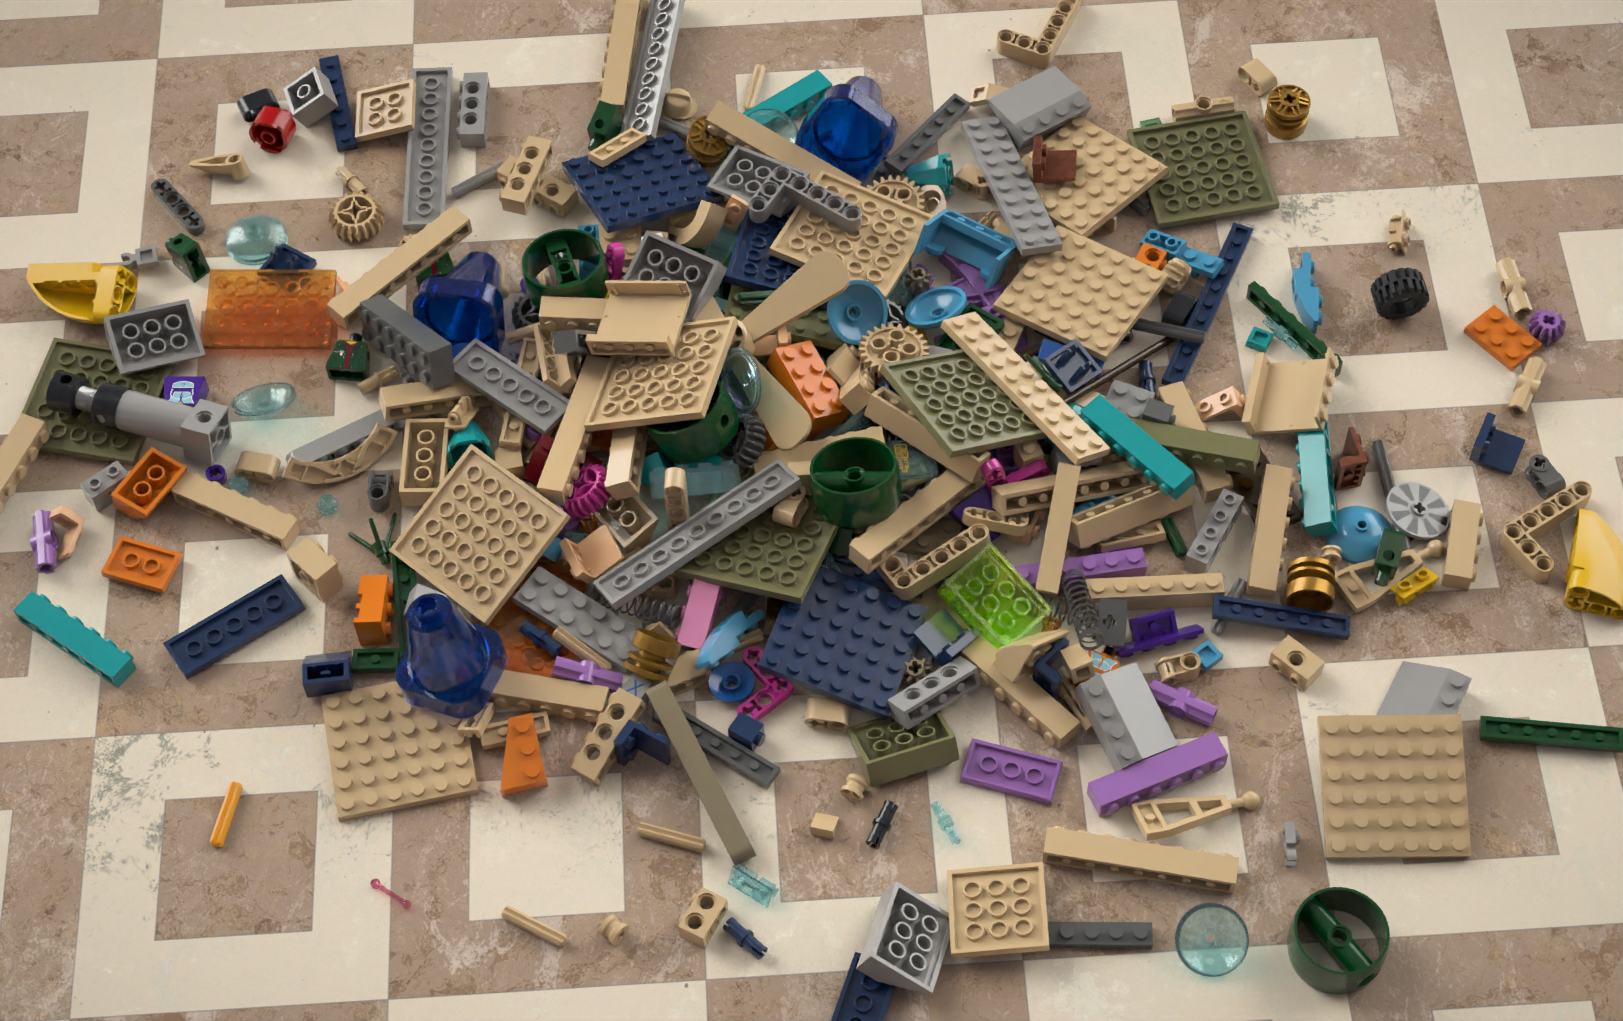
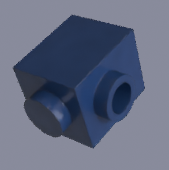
(747, 731)

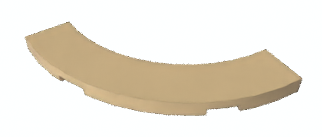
(345, 466)

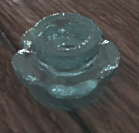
(243, 485)
(327, 499)

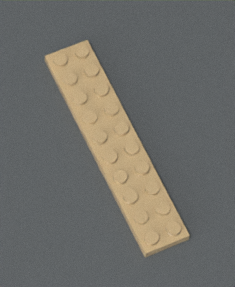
(1025, 388)

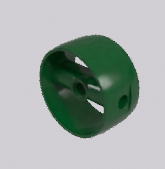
(559, 250)
(699, 437)
(855, 482)
(1356, 966)

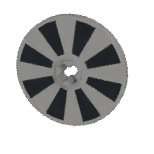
(1432, 512)

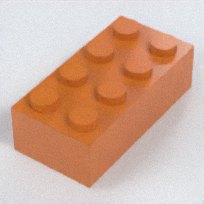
(809, 383)

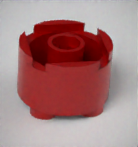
(273, 129)

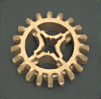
(356, 216)

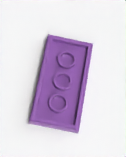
(1011, 771)

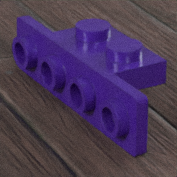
(1156, 630)

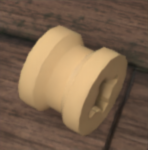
(854, 788)
(613, 929)

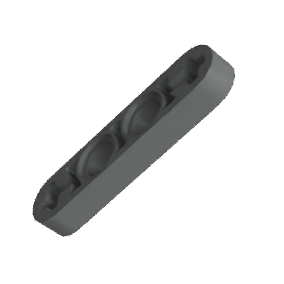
(180, 205)

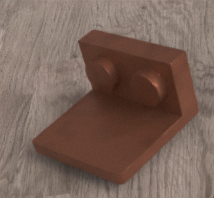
(1052, 165)
(1351, 467)

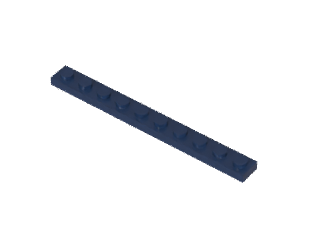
(1208, 304)

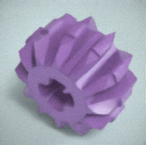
(1547, 326)

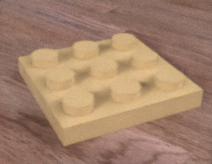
(385, 110)

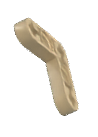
(1011, 524)

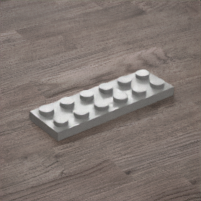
(510, 386)
(578, 614)

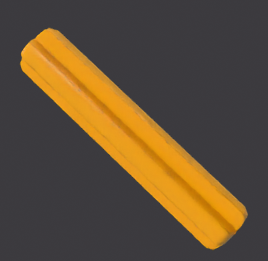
(226, 814)

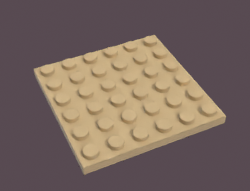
(1106, 177)
(871, 254)
(1082, 293)
(664, 387)
(479, 534)
(393, 752)
(1393, 786)

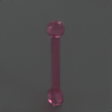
(375, 884)

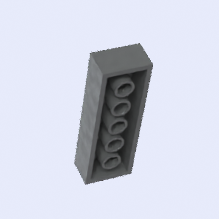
(407, 341)

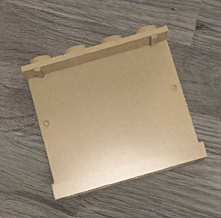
(641, 318)
(1289, 395)

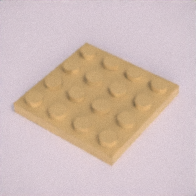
(997, 910)

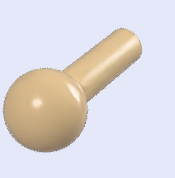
(505, 291)

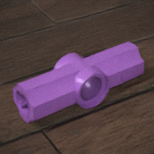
(44, 542)
(586, 672)
(1183, 703)

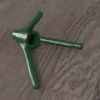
(1046, 377)
(380, 547)

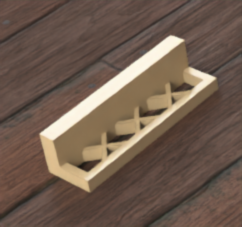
(552, 365)

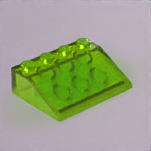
(994, 598)

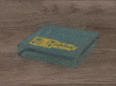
(912, 461)

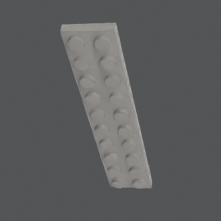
(653, 67)
(428, 148)
(1011, 186)
(697, 534)

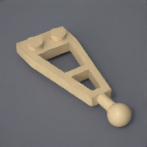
(1356, 592)
(1154, 827)

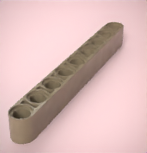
(700, 773)

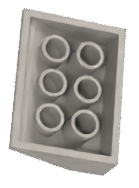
(1039, 106)
(745, 173)
(668, 261)
(153, 337)
(1425, 691)
(1125, 716)
(906, 941)

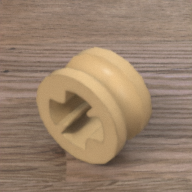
(1331, 553)

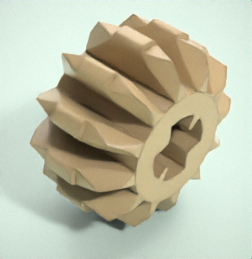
(1178, 273)

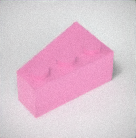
(699, 614)

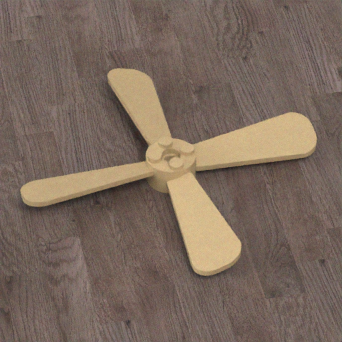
(805, 290)

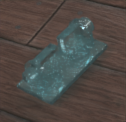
(746, 882)

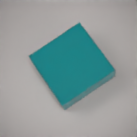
(1259, 339)

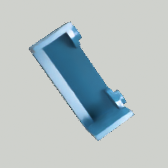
(968, 242)

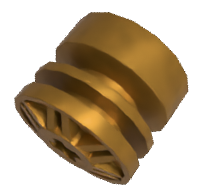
(1287, 112)
(706, 151)
(1310, 584)
(651, 657)

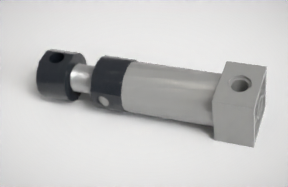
(198, 429)

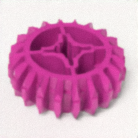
(588, 492)

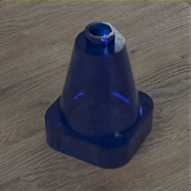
(850, 127)
(465, 302)
(448, 660)

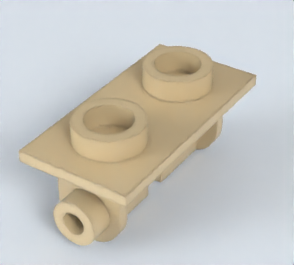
(1400, 226)
(461, 414)

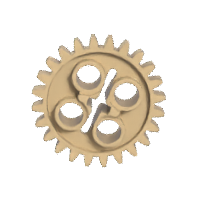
(903, 189)
(890, 345)

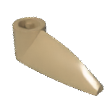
(225, 164)

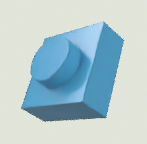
(1208, 655)

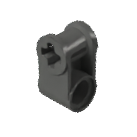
(1546, 478)
(379, 490)

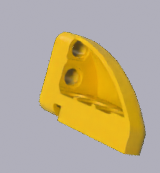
(83, 289)
(1595, 568)

